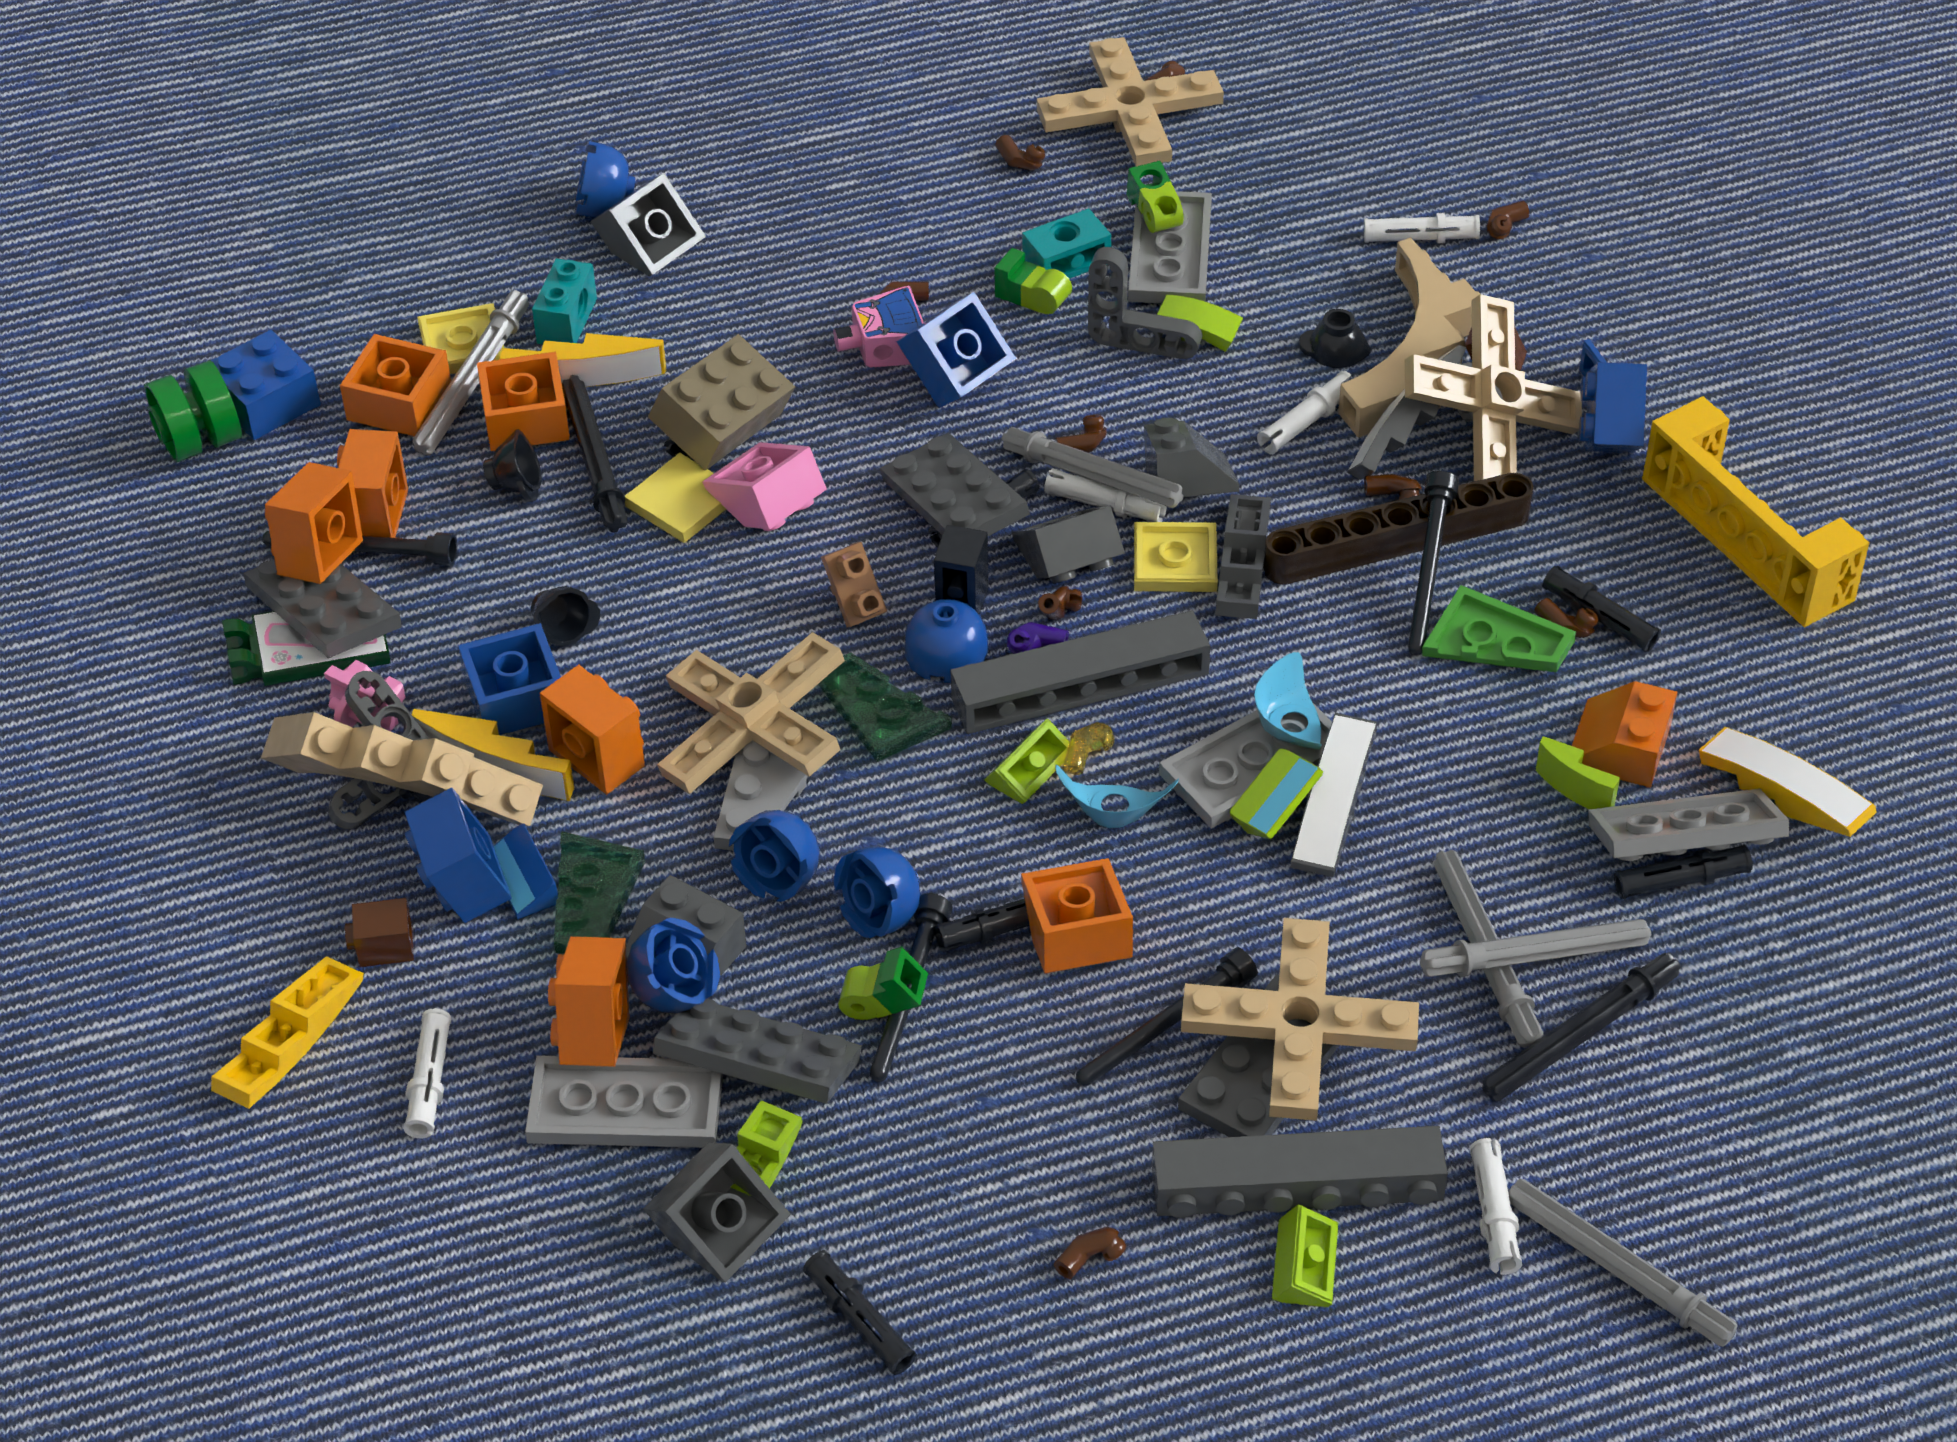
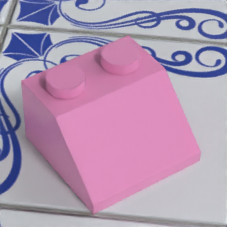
(767, 484)

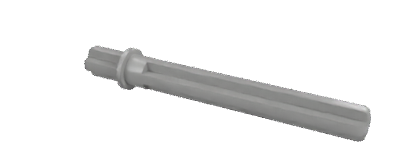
(502, 324)
(1038, 448)
(1467, 957)
(1514, 1005)
(1623, 1263)

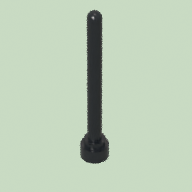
(1440, 489)
(437, 548)
(932, 910)
(1234, 970)

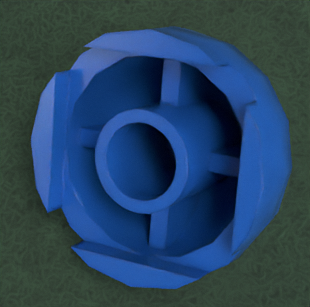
(602, 180)
(944, 637)
(775, 854)
(878, 890)
(672, 967)

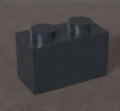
(962, 566)

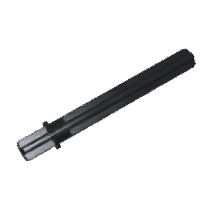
(607, 497)
(1638, 986)

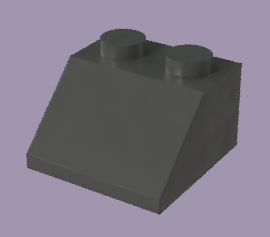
(649, 226)
(1187, 458)
(1071, 543)
(716, 920)
(710, 1218)

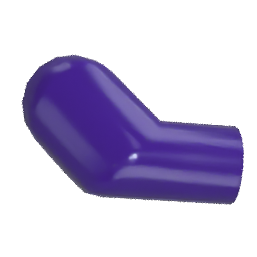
(1034, 636)

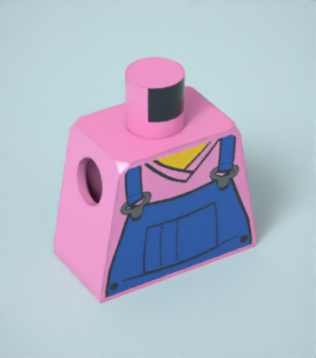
(878, 325)

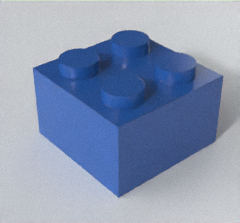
(956, 350)
(267, 383)
(1614, 407)
(507, 676)
(456, 856)

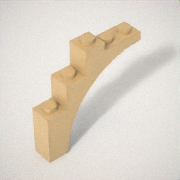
(1440, 325)
(377, 755)

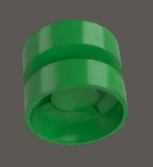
(203, 407)

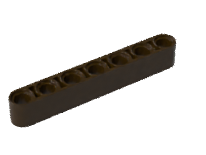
(1394, 529)

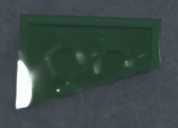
(878, 711)
(592, 887)

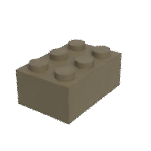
(721, 401)

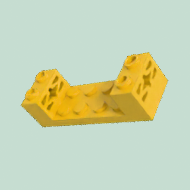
(1802, 574)

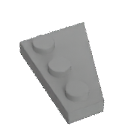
(755, 784)

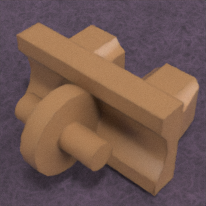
(853, 584)

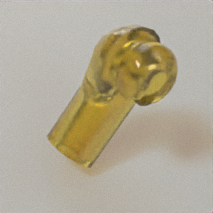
(1084, 741)

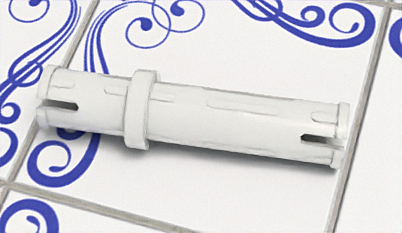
(1467, 227)
(1319, 403)
(1101, 495)
(425, 1088)
(1498, 1221)

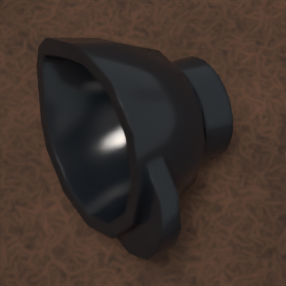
(1335, 341)
(515, 467)
(565, 614)

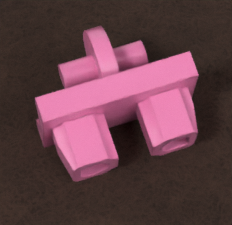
(339, 681)

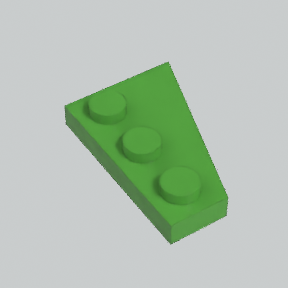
(1497, 634)

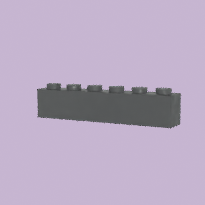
(1080, 671)
(1299, 1169)

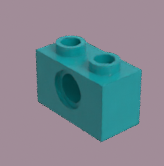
(1066, 243)
(564, 302)

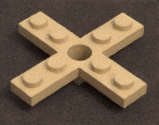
(1130, 101)
(1475, 391)
(751, 711)
(1300, 996)

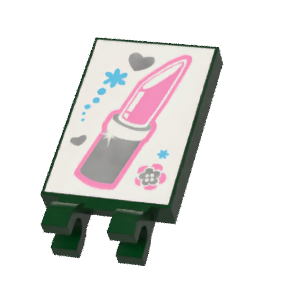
(284, 654)

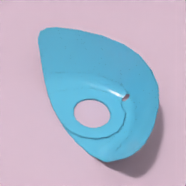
(1284, 692)
(1090, 798)

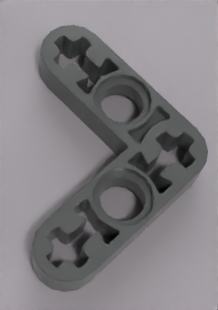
(1124, 322)
(362, 708)

